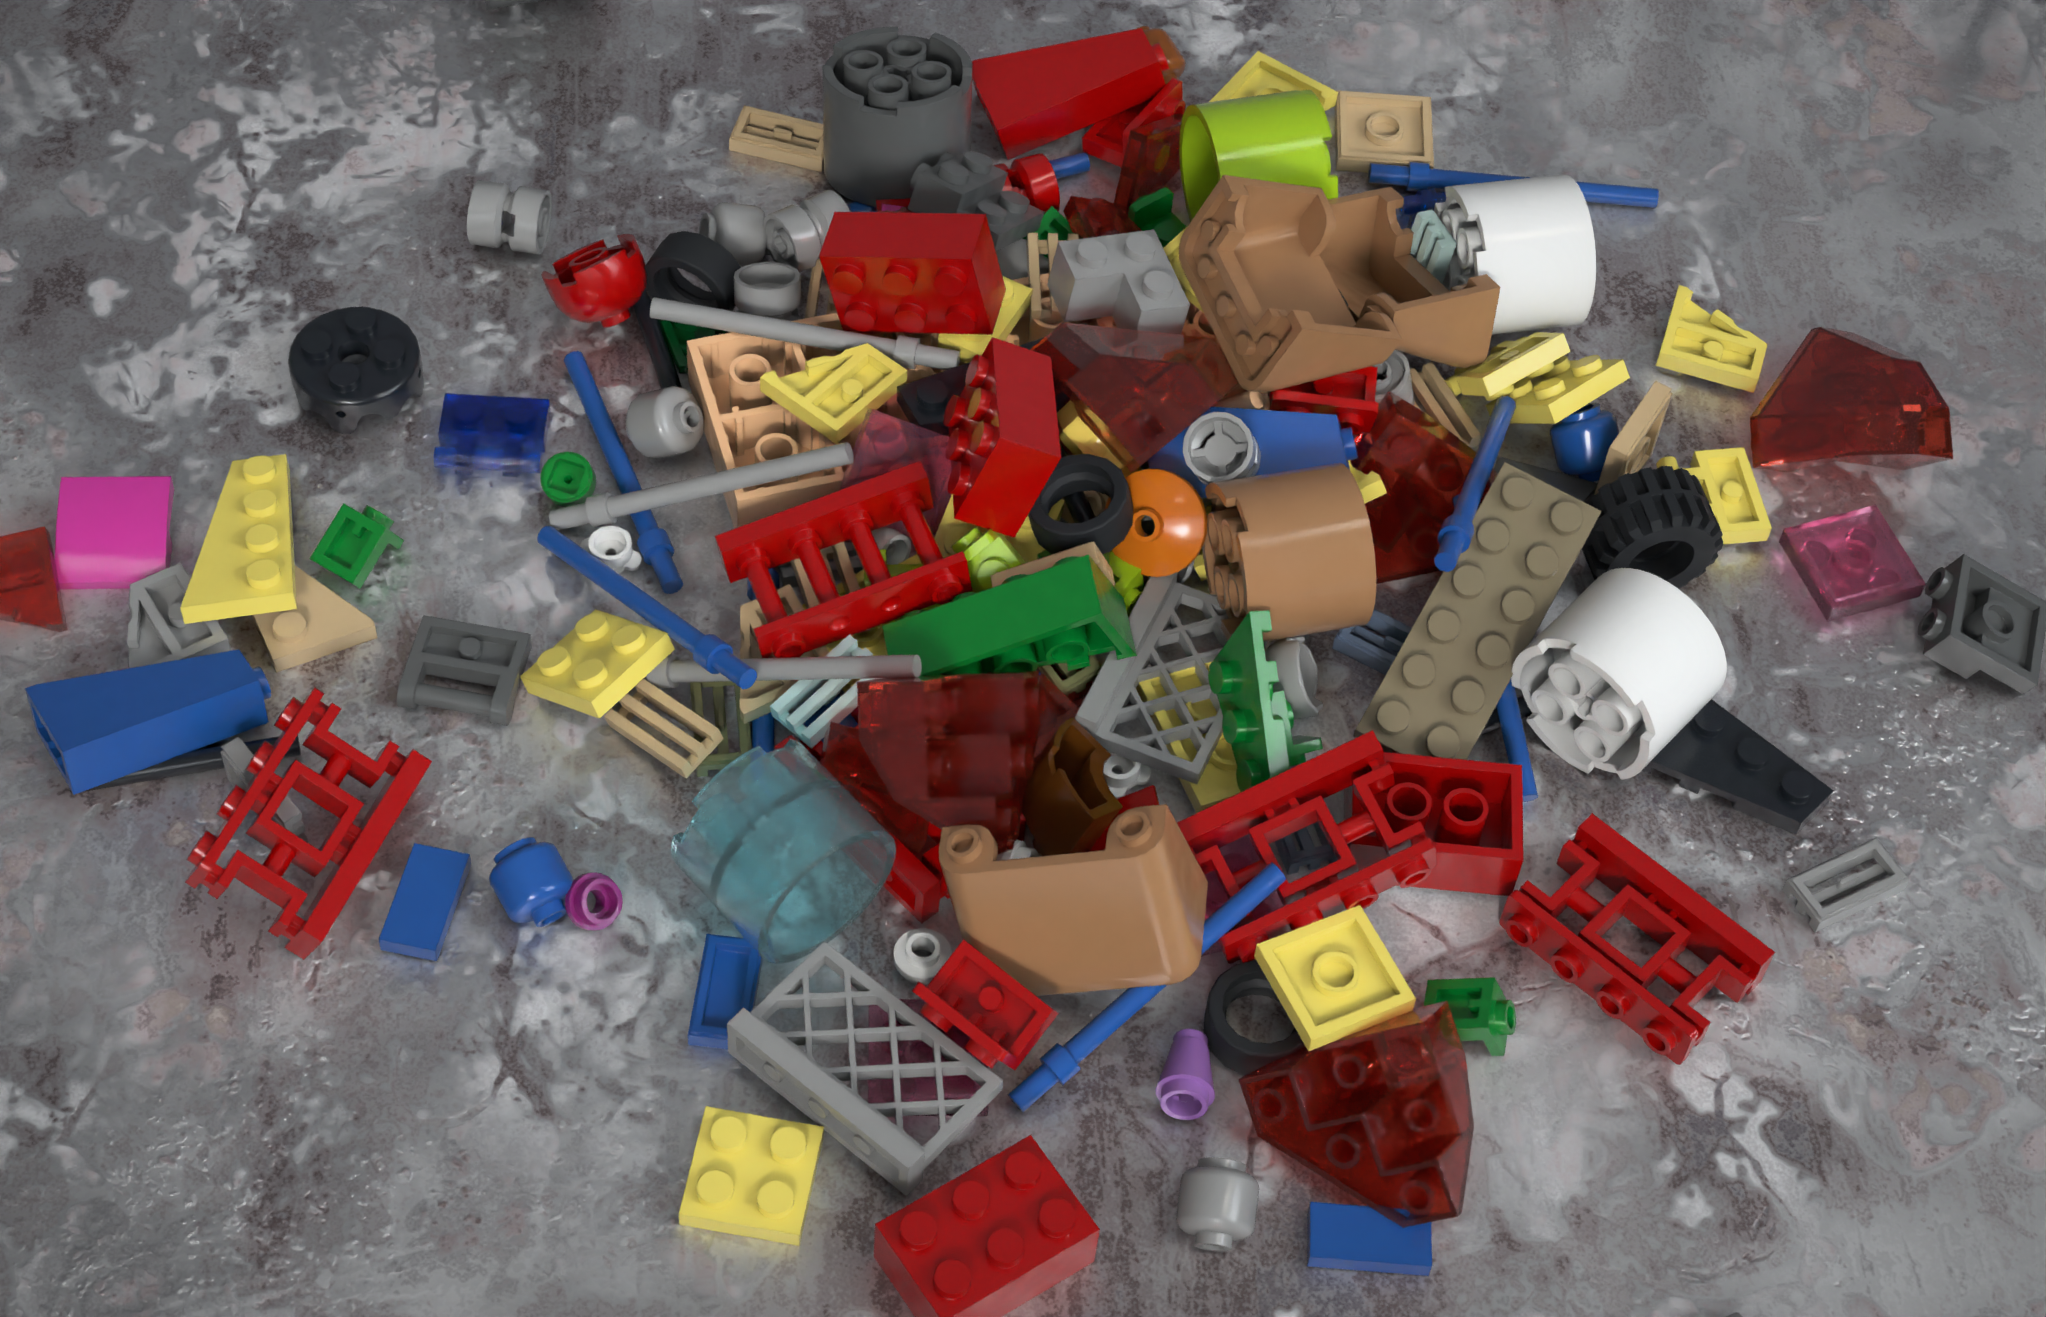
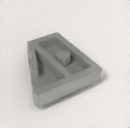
(157, 624)

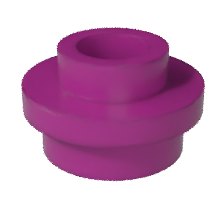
(607, 904)

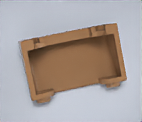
(1378, 274)
(1268, 290)
(1083, 916)

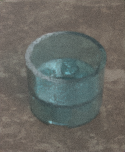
(783, 851)

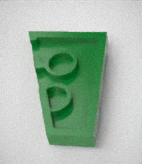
(1245, 695)

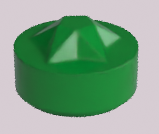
(568, 479)

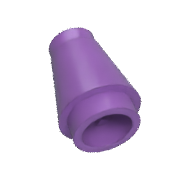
(1186, 1077)

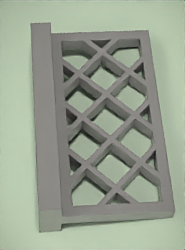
(1118, 680)
(820, 1089)

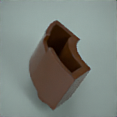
(1067, 794)

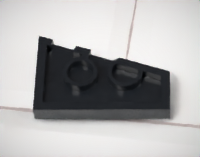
(1741, 766)

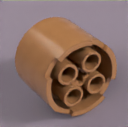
(1292, 548)

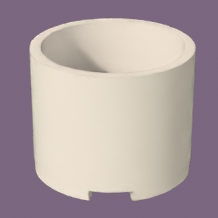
(1531, 242)
(1620, 672)

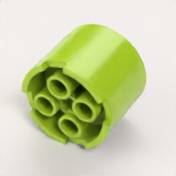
(1255, 138)

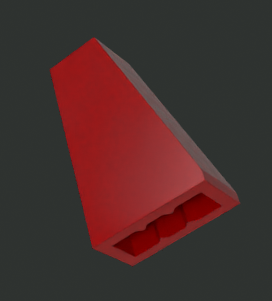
(1066, 86)

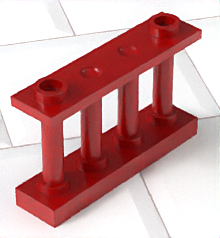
(829, 521)

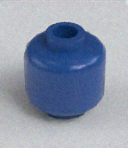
(1583, 441)
(531, 882)

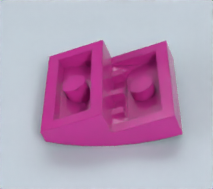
(112, 530)

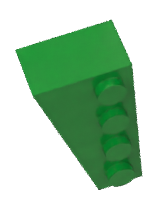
(1019, 624)

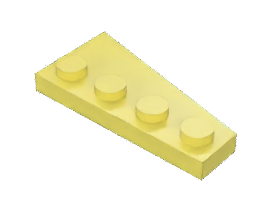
(248, 546)

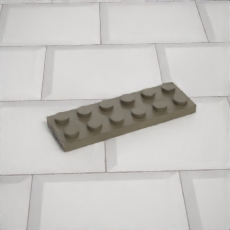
(1479, 619)

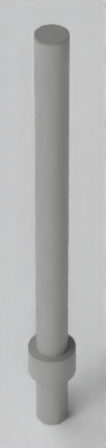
(904, 351)
(606, 509)
(673, 671)

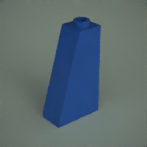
(1284, 440)
(145, 714)

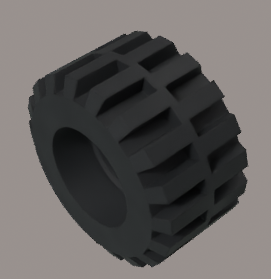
(1654, 525)

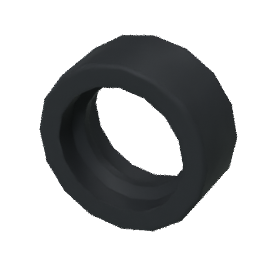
(699, 257)
(1078, 474)
(1229, 1047)

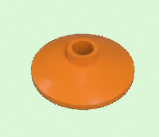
(1178, 522)

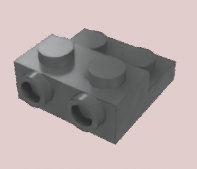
(974, 186)
(1984, 624)

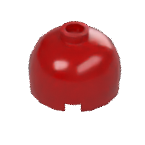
(598, 281)

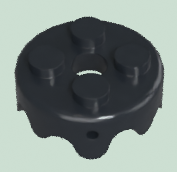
(348, 390)

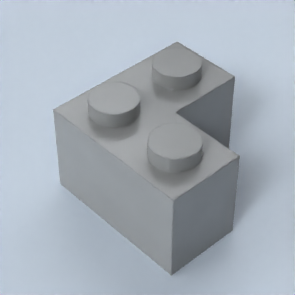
(1121, 279)

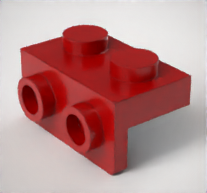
(1110, 136)
(1345, 395)
(985, 1005)

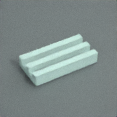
(1426, 249)
(803, 689)

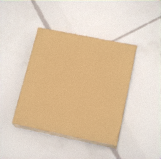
(1382, 130)
(1638, 436)

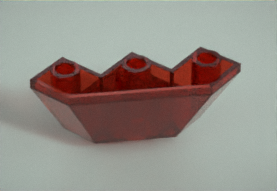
(1136, 383)
(1850, 405)
(1422, 474)
(956, 745)
(1376, 1114)

